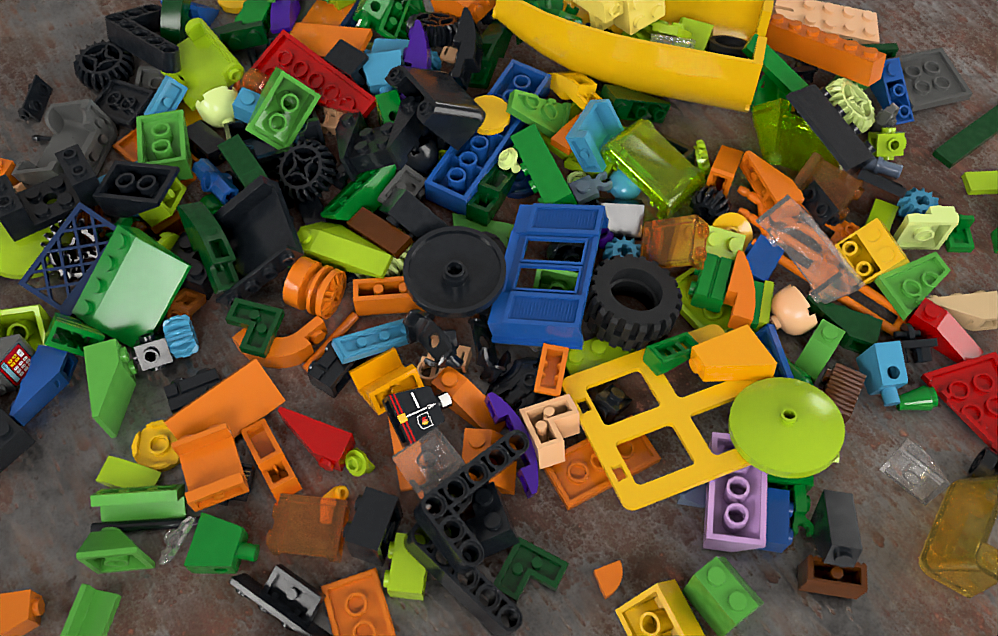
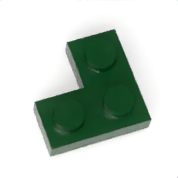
(261, 325)
(529, 562)

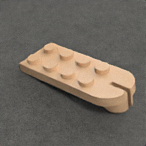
(832, 18)

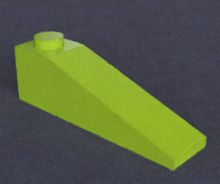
(343, 249)

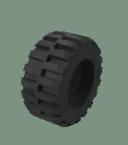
(642, 281)

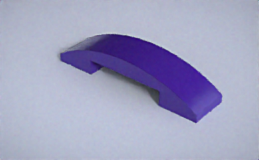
(500, 412)

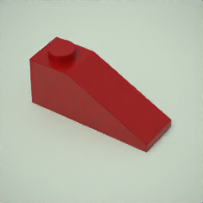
(940, 324)
(324, 442)

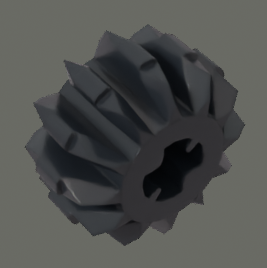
(709, 203)

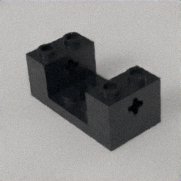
(28, 210)

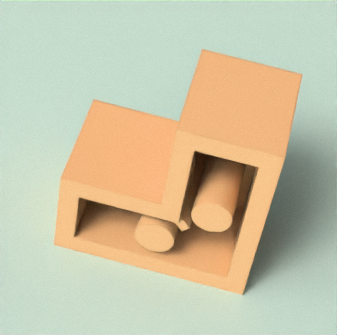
(548, 425)

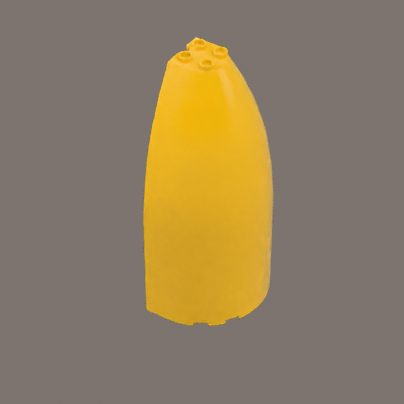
(650, 65)

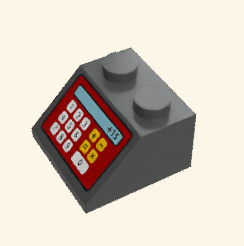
(14, 362)

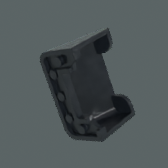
(446, 105)
(266, 154)

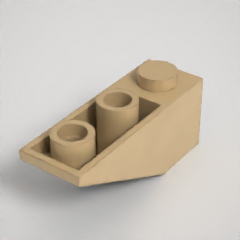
(972, 311)

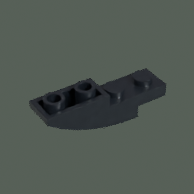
(470, 49)

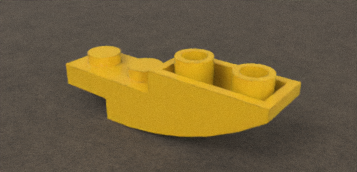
(574, 86)

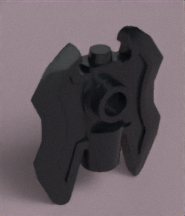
(519, 385)

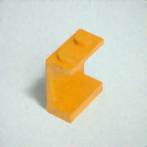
(384, 377)

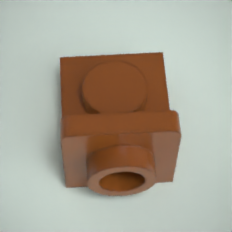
(186, 302)

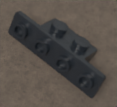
(286, 598)

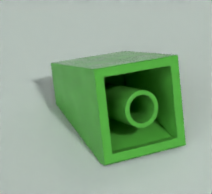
(721, 595)

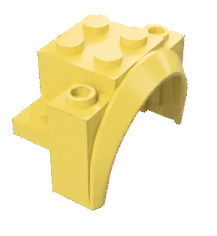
(625, 14)

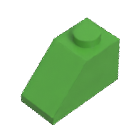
(819, 349)

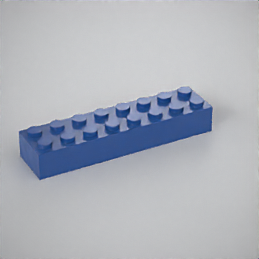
(459, 172)

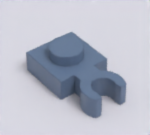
(586, 189)

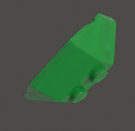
(395, 18)
(359, 194)

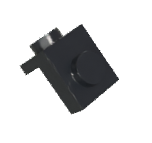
(611, 403)

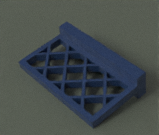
(72, 296)

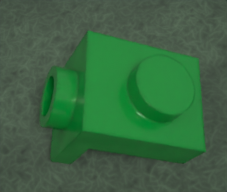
(961, 238)

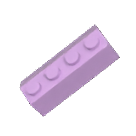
(735, 505)

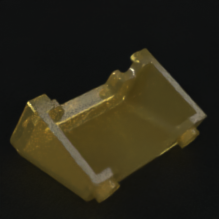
(957, 543)

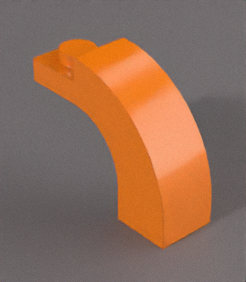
(292, 349)

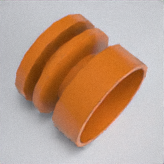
(314, 287)

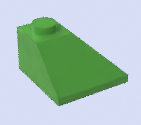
(112, 552)

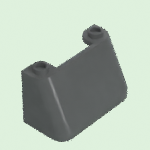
(72, 124)

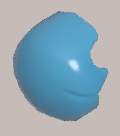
(622, 186)

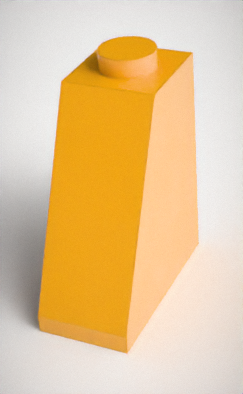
(732, 357)

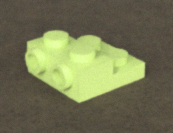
(927, 230)

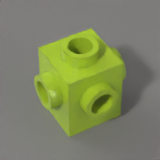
(887, 143)

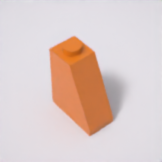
(724, 168)
(20, 612)

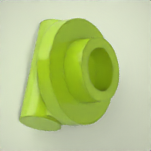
(358, 463)

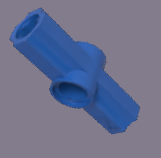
(215, 181)

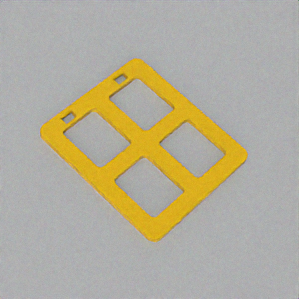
(672, 412)

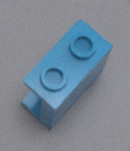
(591, 131)

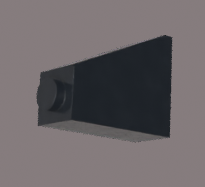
(837, 529)

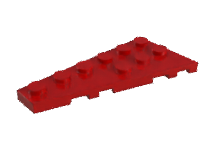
(306, 66)
(971, 393)

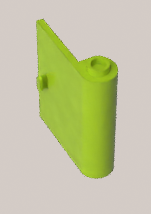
(204, 63)

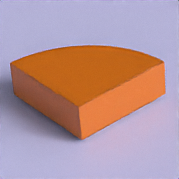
(609, 578)

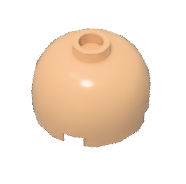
(791, 312)

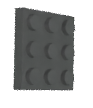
(932, 79)

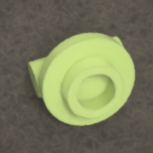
(508, 160)

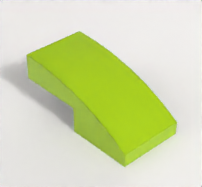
(124, 473)

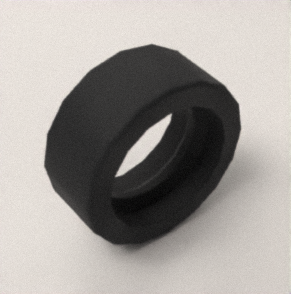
(727, 45)

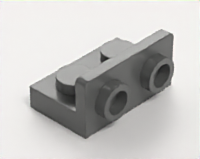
(405, 179)

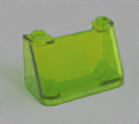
(786, 137)
(653, 166)

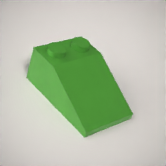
(281, 110)
(165, 141)
(109, 383)

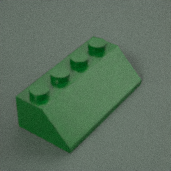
(541, 167)

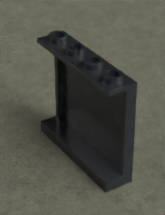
(259, 236)

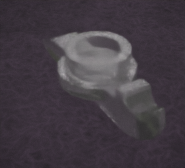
(174, 539)

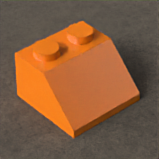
(476, 442)

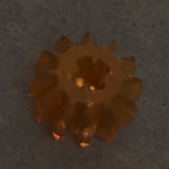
(254, 80)

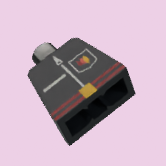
(415, 412)

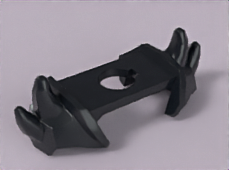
(420, 327)
(487, 357)

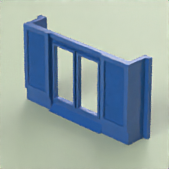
(547, 315)

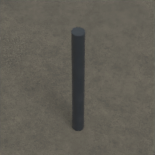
(143, 525)

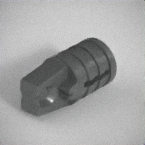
(885, 118)

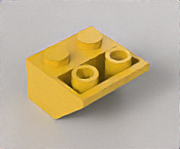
(872, 251)

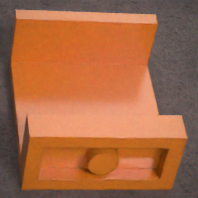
(211, 467)

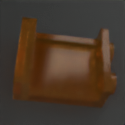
(835, 182)
(676, 241)
(308, 526)

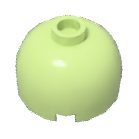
(217, 106)

